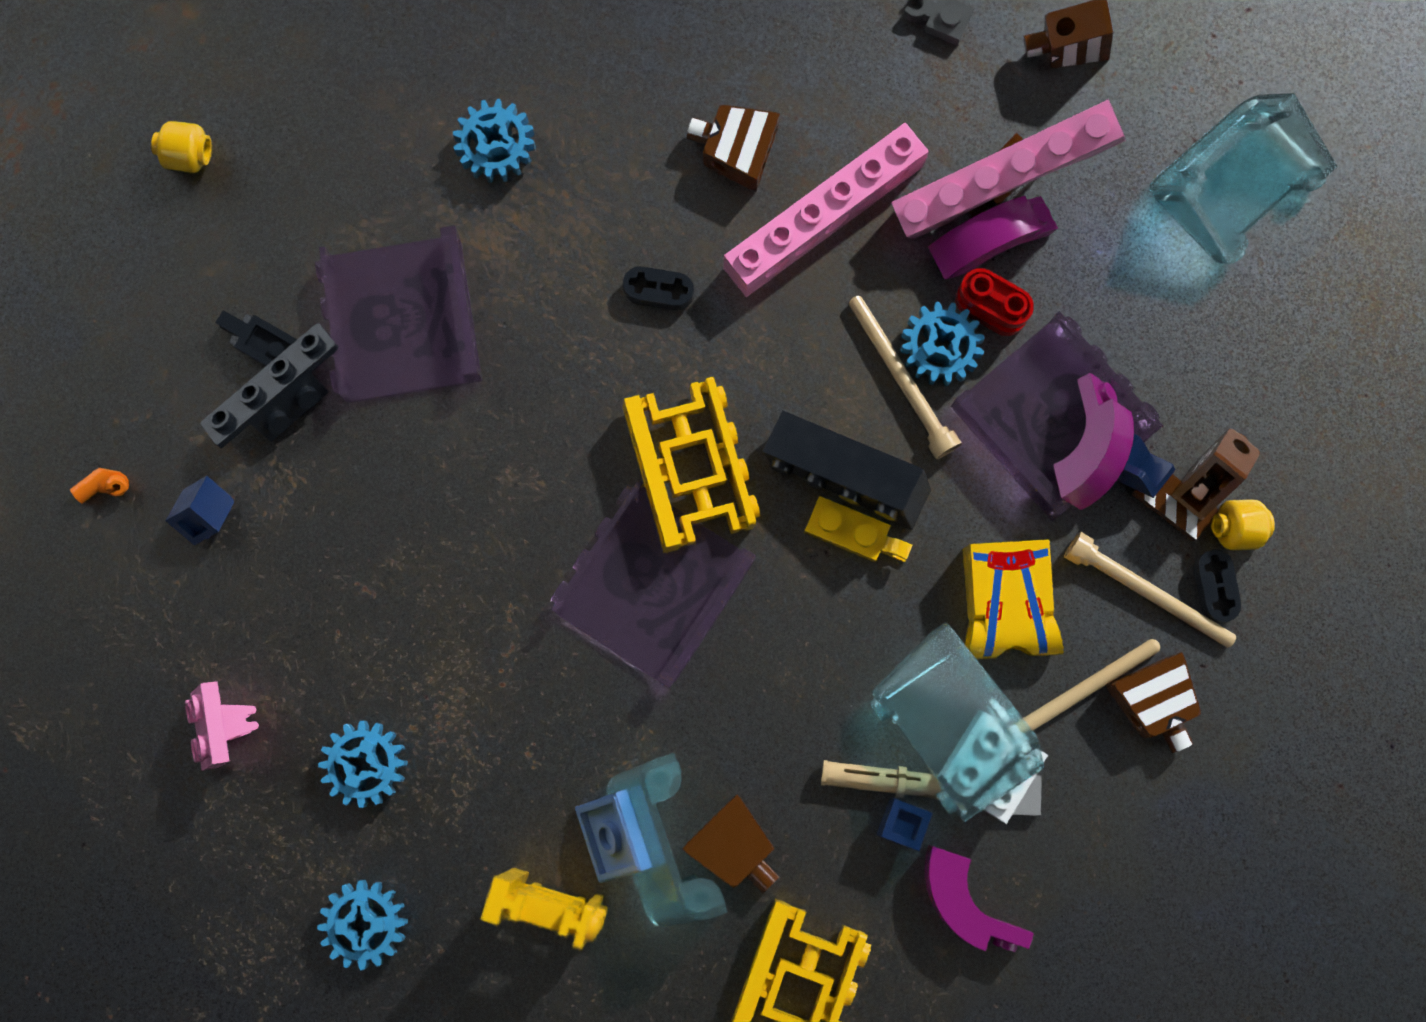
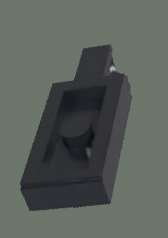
(255, 337)

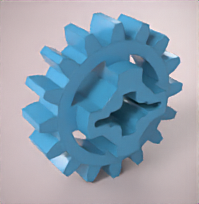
(490, 125)
(955, 335)
(354, 780)
(362, 942)

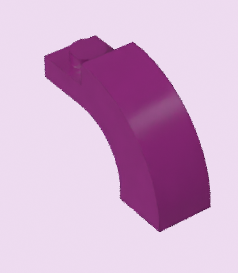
(991, 234)
(1103, 448)
(950, 897)

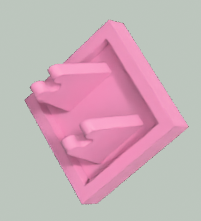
(215, 725)

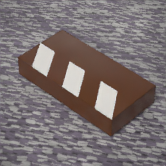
(1173, 511)

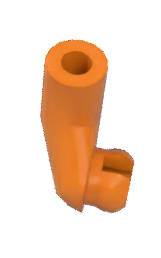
(101, 481)

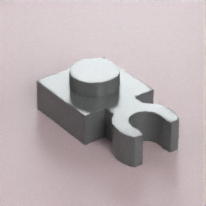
(944, 18)

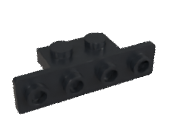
(276, 393)

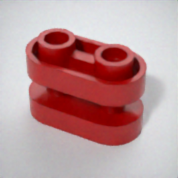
(994, 302)

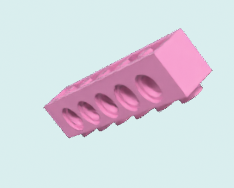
(825, 209)

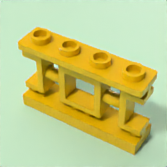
(662, 471)
(544, 907)
(767, 984)

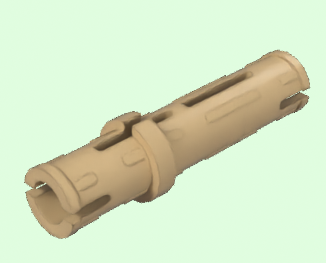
(880, 779)

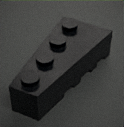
(848, 469)

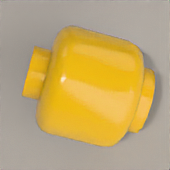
(182, 147)
(1243, 524)

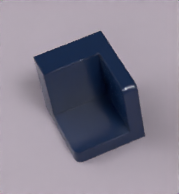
(1144, 470)
(200, 510)
(904, 823)

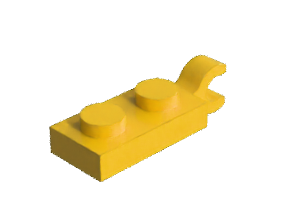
(854, 531)

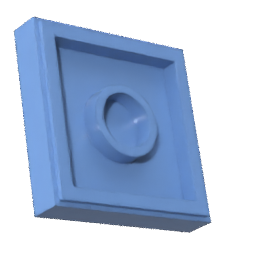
(613, 836)

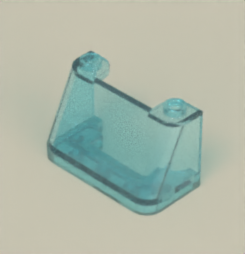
(1243, 172)
(958, 723)
(662, 891)

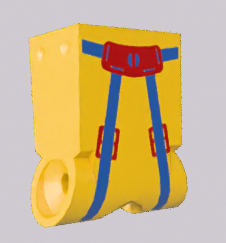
(1010, 599)

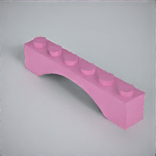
(1009, 168)

